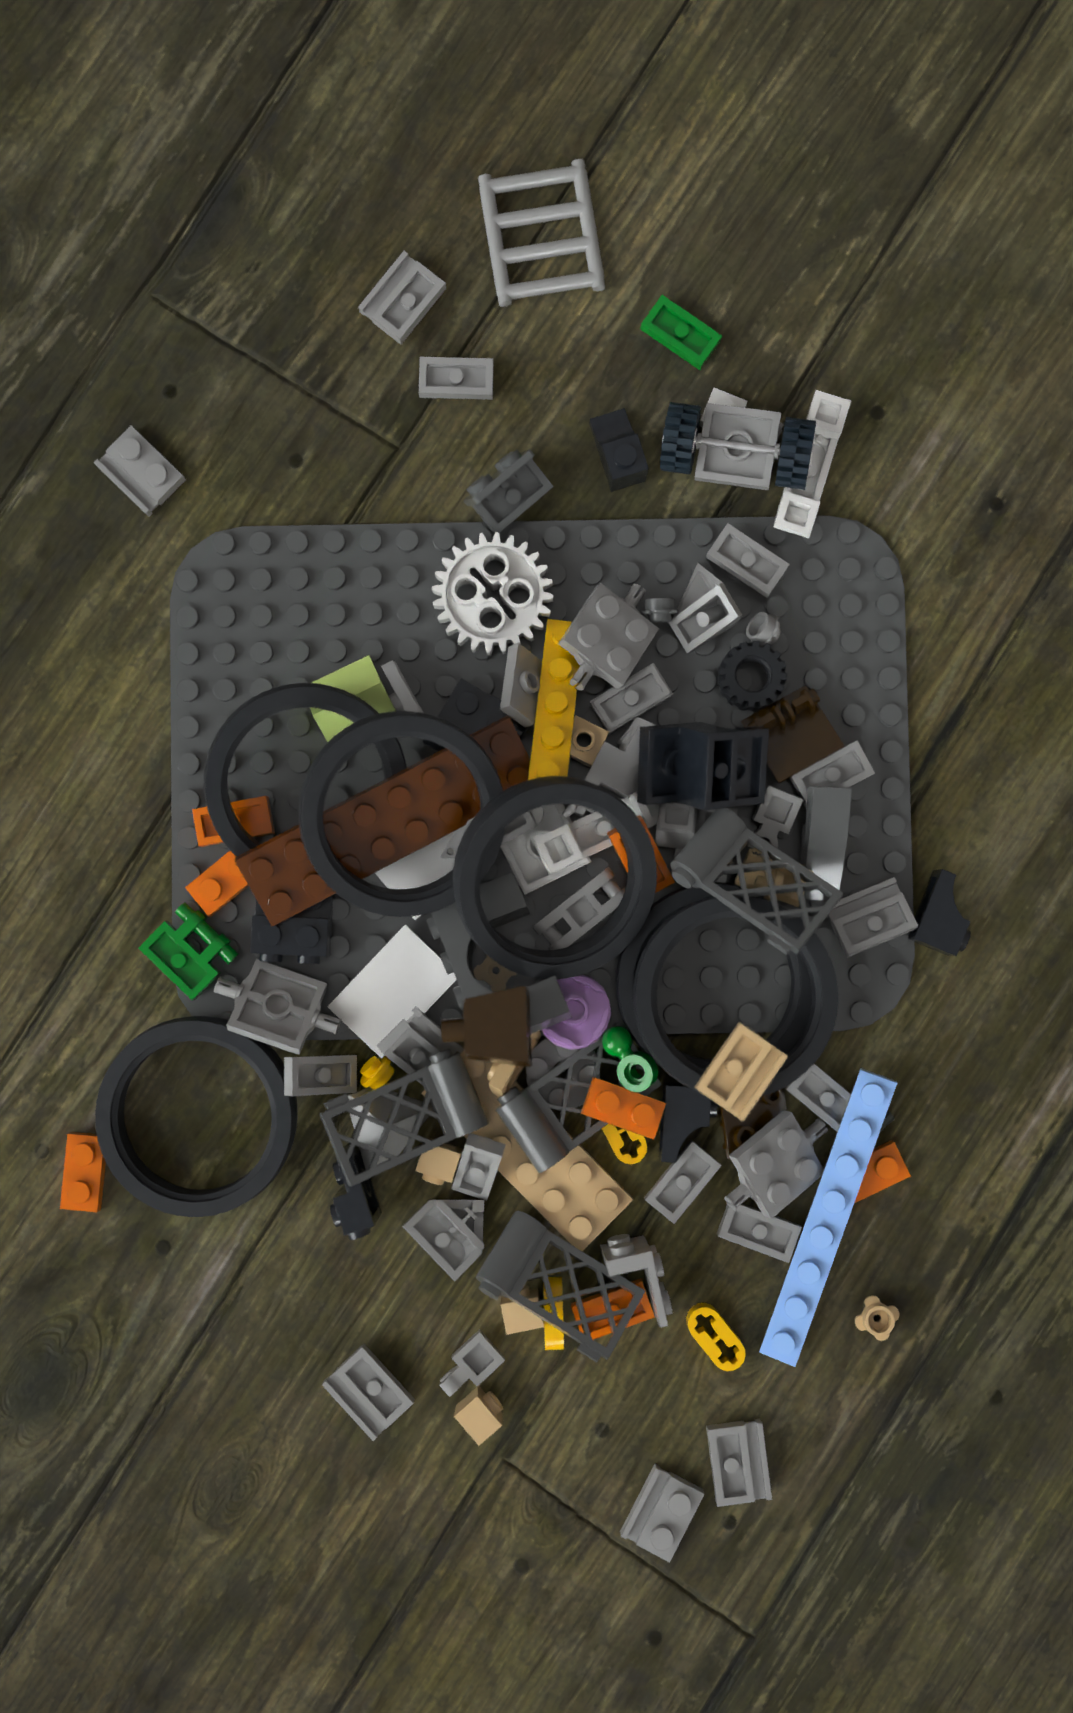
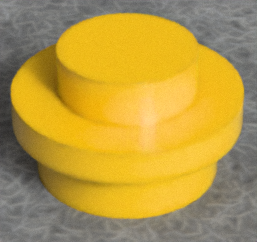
(376, 1072)

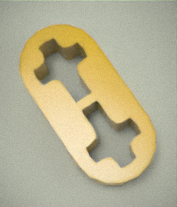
(616, 1142)
(722, 1331)
(553, 1337)

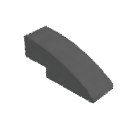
(825, 835)

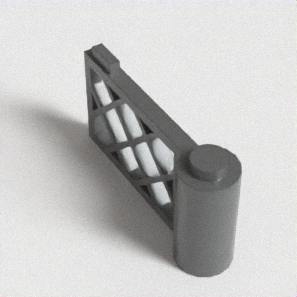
(717, 846)
(451, 1097)
(534, 1122)
(511, 1267)

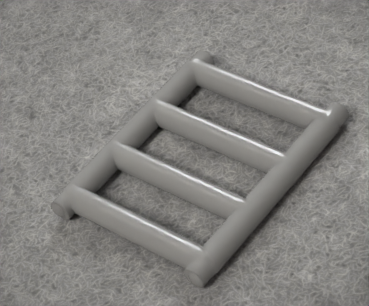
(581, 208)

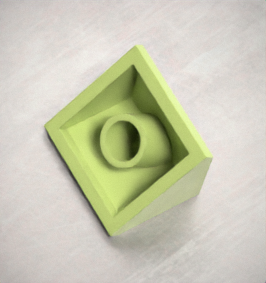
(358, 679)

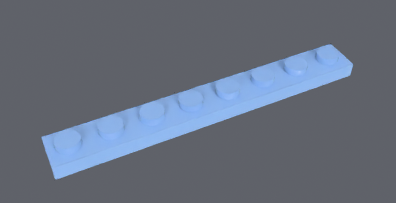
(828, 1216)

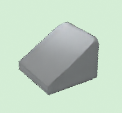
(675, 824)

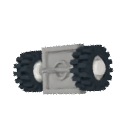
(737, 446)

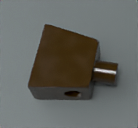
(494, 1027)

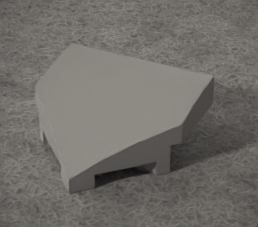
(449, 1233)

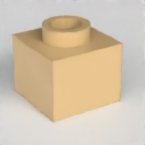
(598, 735)
(439, 1163)
(518, 1318)
(479, 1414)

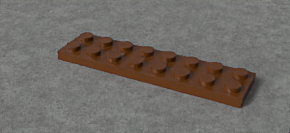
(382, 823)

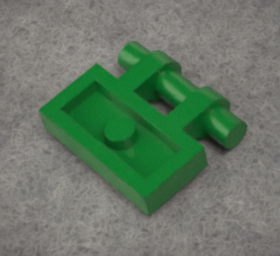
(180, 959)

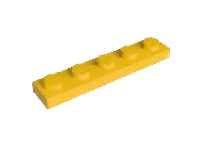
(554, 706)

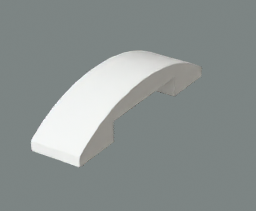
(799, 506)
(585, 836)

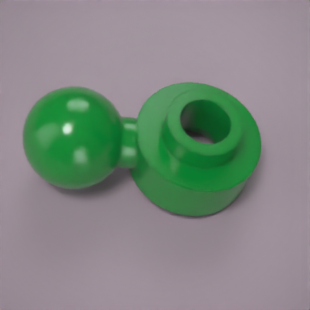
(618, 1043)

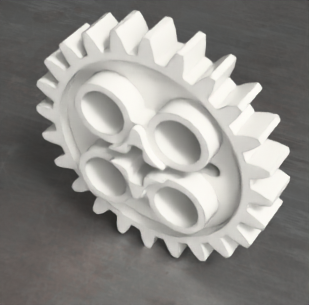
(518, 573)

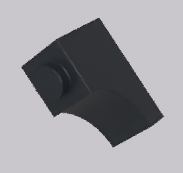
(619, 450)
(938, 918)
(682, 1115)

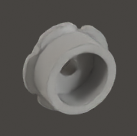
(764, 629)

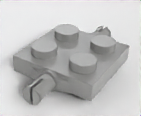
(608, 636)
(277, 1006)
(776, 1164)

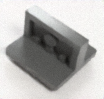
(509, 491)

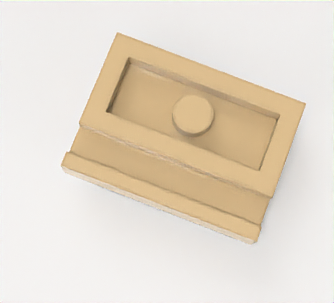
(741, 1071)

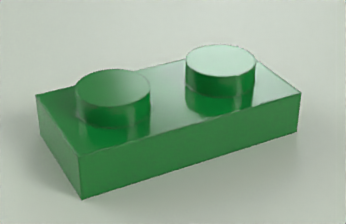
(681, 332)

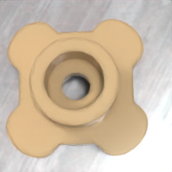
(496, 981)
(882, 1328)

